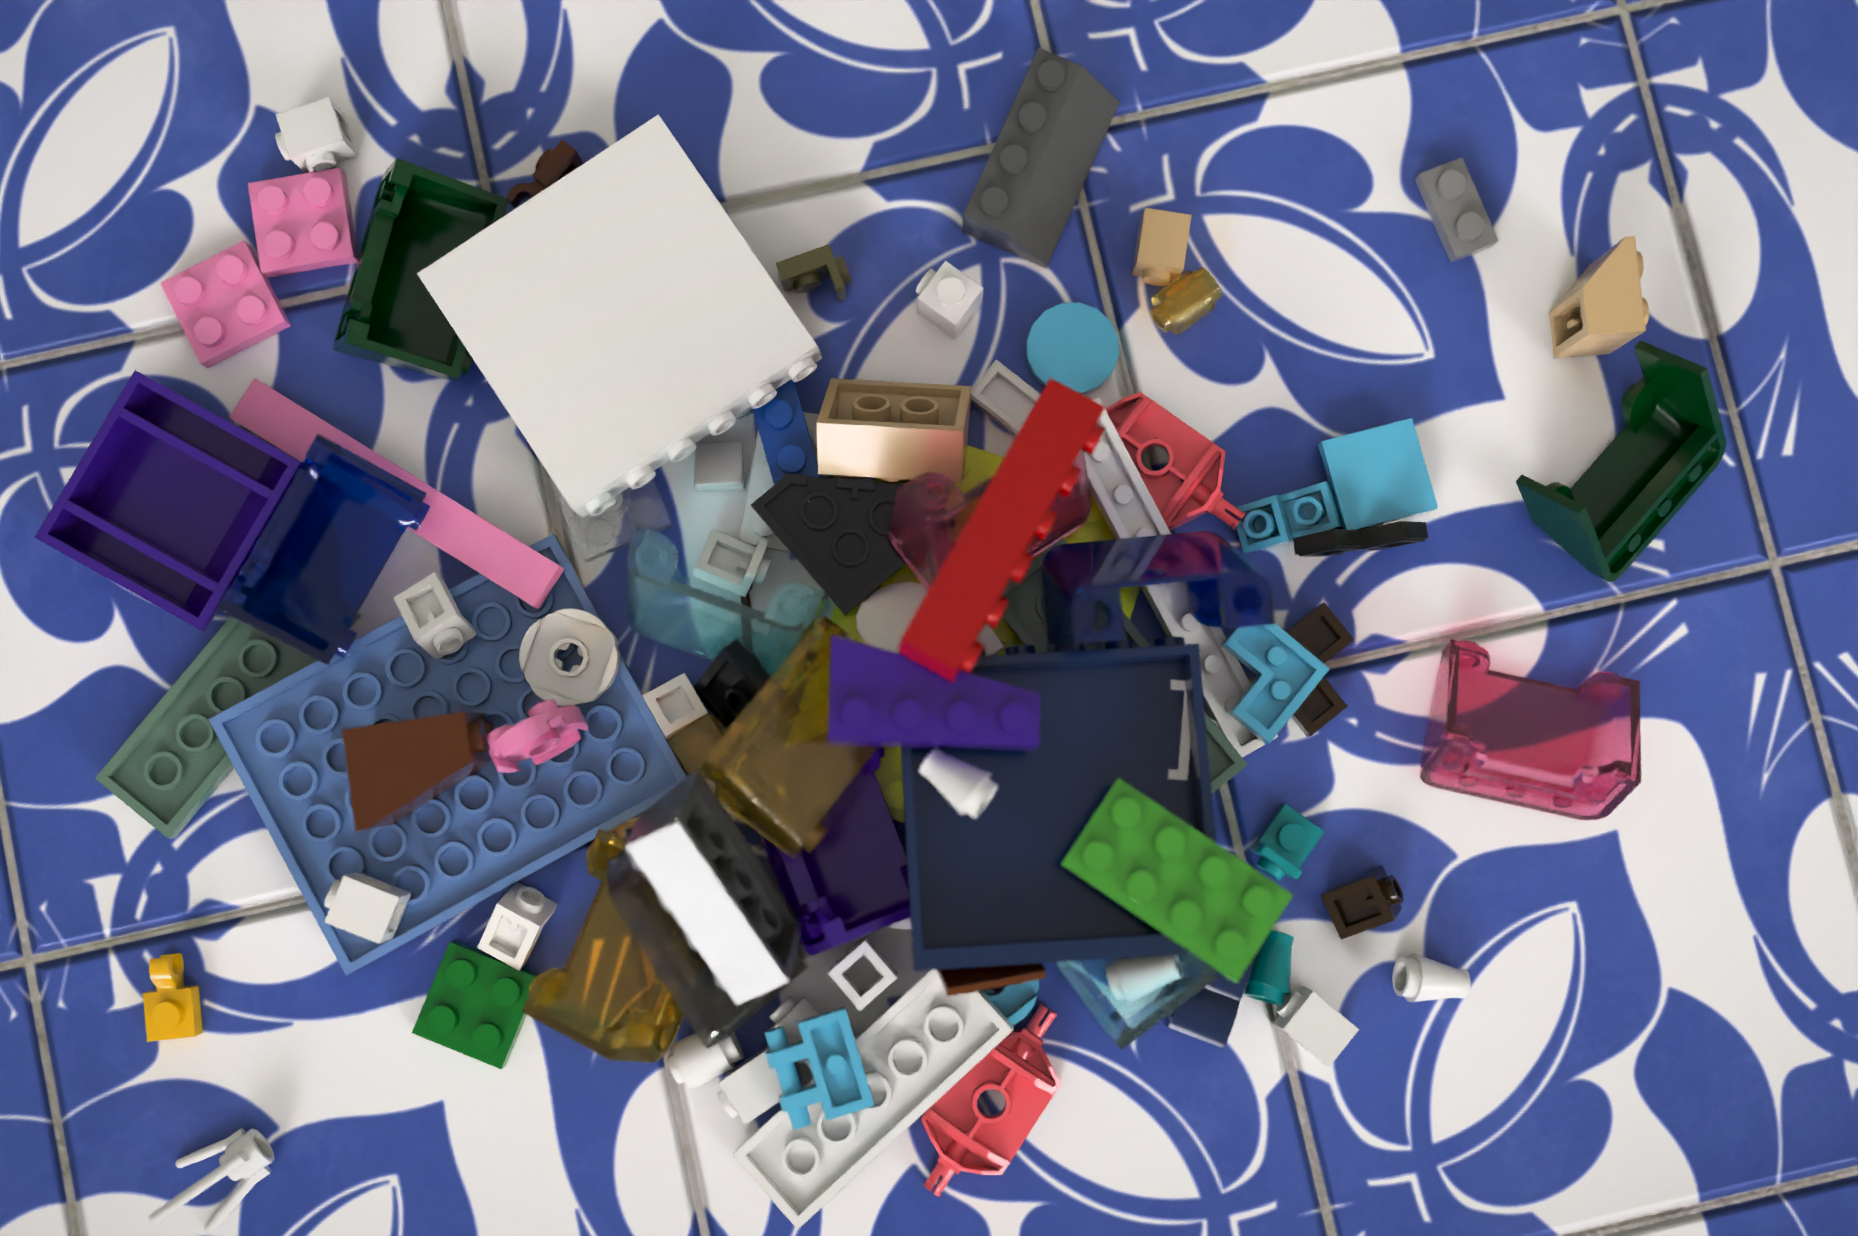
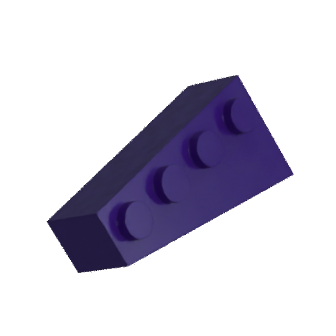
(895, 702)

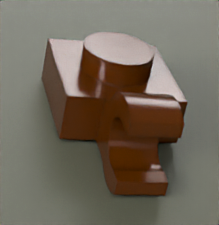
(549, 168)

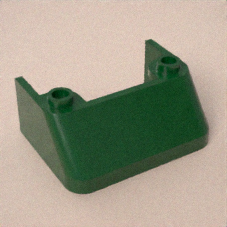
(1644, 473)

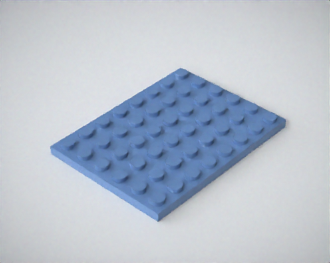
(485, 826)

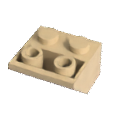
(1602, 305)

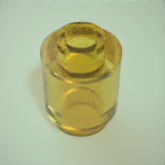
(1185, 301)

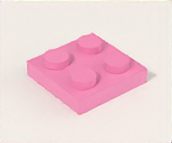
(303, 222)
(225, 304)

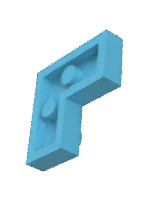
(1284, 677)

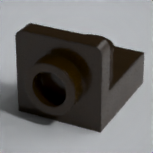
(1364, 902)

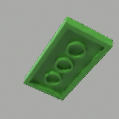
(1177, 880)

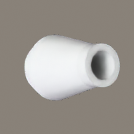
(959, 782)
(1138, 976)
(1426, 979)

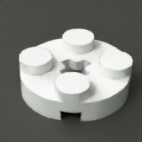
(558, 632)

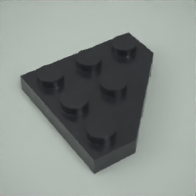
(835, 532)

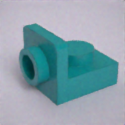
(1286, 843)

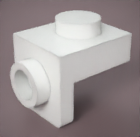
(732, 563)

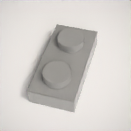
(1456, 210)

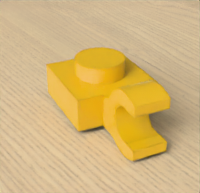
(172, 1008)

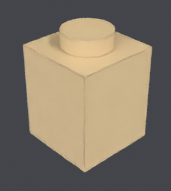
(1161, 246)

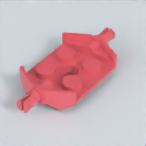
(1195, 467)
(984, 1142)

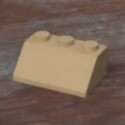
(893, 429)

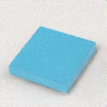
(1378, 475)

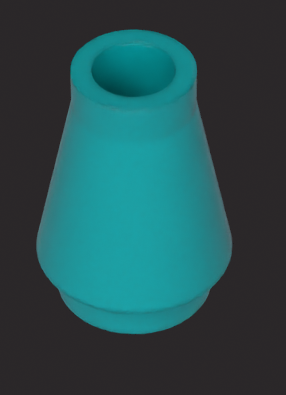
(1272, 969)

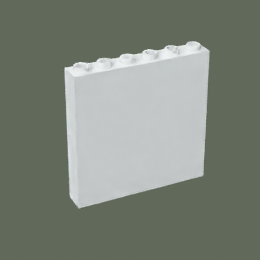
(621, 318)

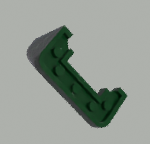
(387, 306)

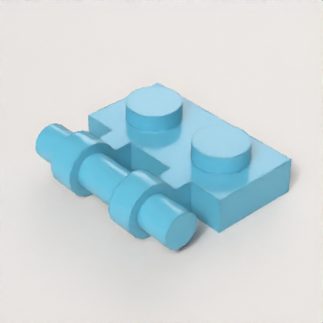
(834, 1065)

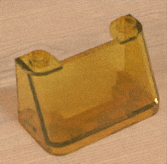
(776, 755)
(608, 988)

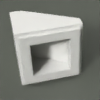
(719, 466)

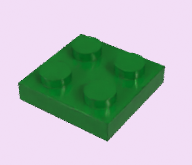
(475, 1005)

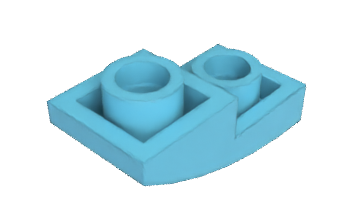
(1287, 516)

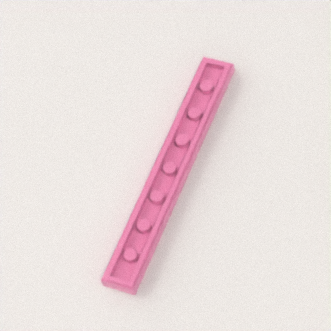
(445, 524)

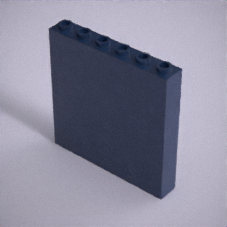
(995, 882)

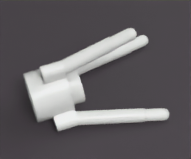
(244, 1157)

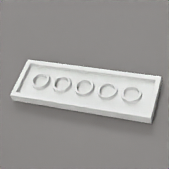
(909, 1062)

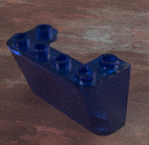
(1219, 582)

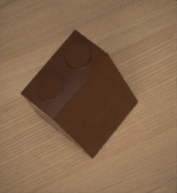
(410, 763)

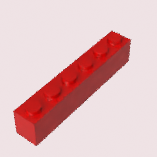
(1001, 531)

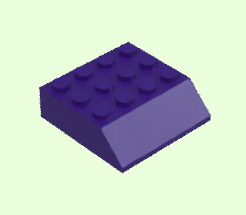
(169, 500)

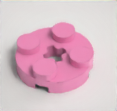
(540, 737)

